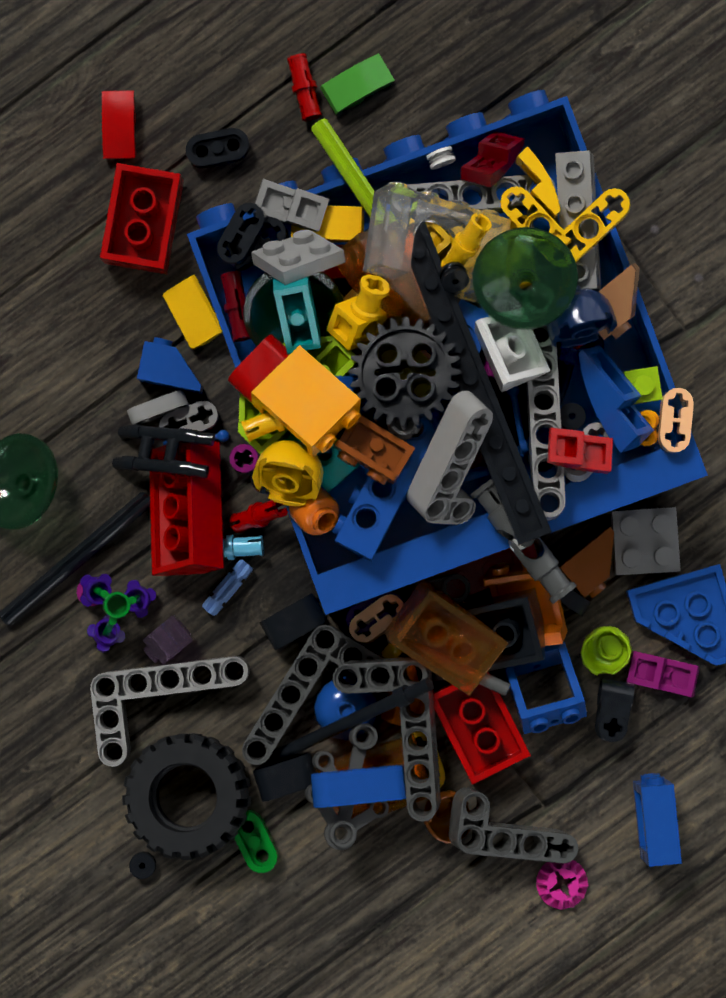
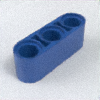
(358, 786)

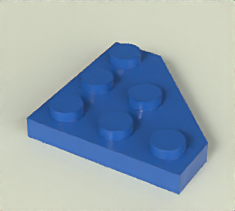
(686, 611)

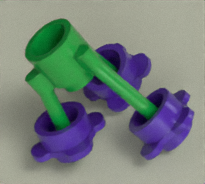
(115, 605)

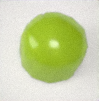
(606, 650)

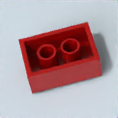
(141, 218)
(479, 730)

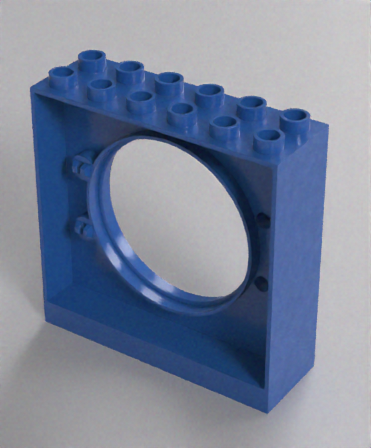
(412, 545)

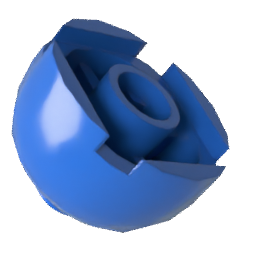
(334, 705)

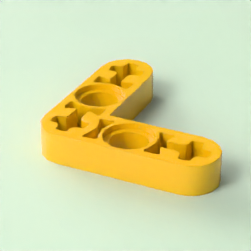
(556, 230)

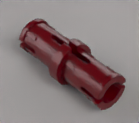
(234, 304)

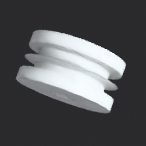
(441, 157)

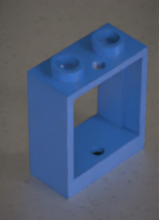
(563, 711)
(657, 820)

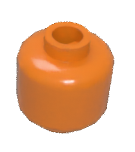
(317, 515)

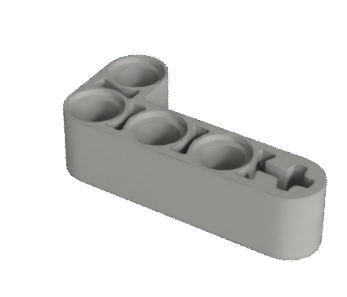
(438, 481)

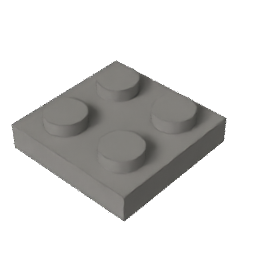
(297, 256)
(645, 541)

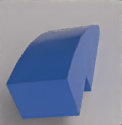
(613, 399)

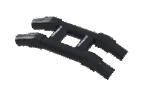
(170, 463)

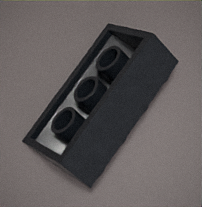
(517, 620)

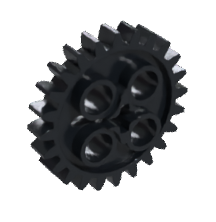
(407, 342)

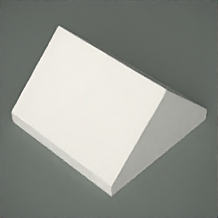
(511, 353)

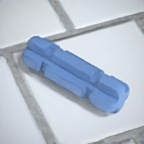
(227, 587)

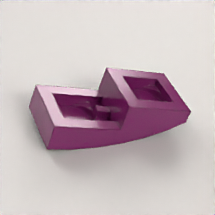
(663, 674)

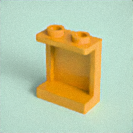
(307, 401)

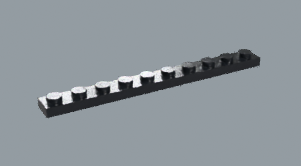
(498, 446)

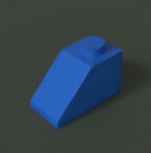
(166, 367)

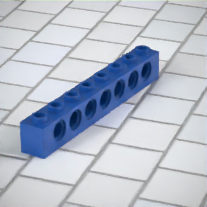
(368, 540)

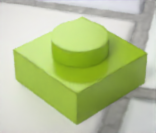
(646, 383)

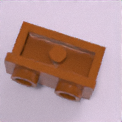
(375, 450)

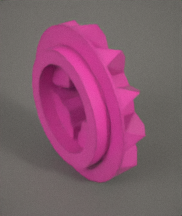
(557, 898)

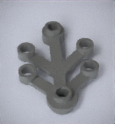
(344, 815)

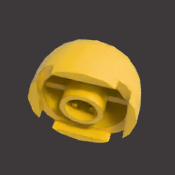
(288, 473)

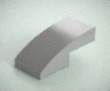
(291, 205)

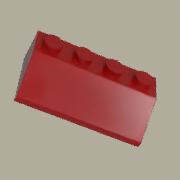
(187, 515)

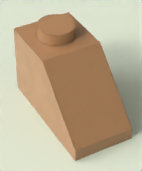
(622, 297)

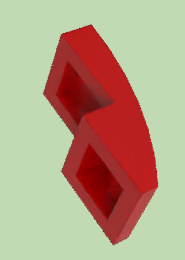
(118, 124)
(579, 451)

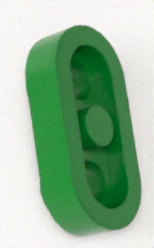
(256, 840)

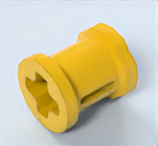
(370, 297)

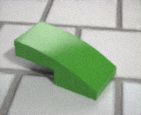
(357, 83)

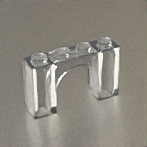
(394, 222)

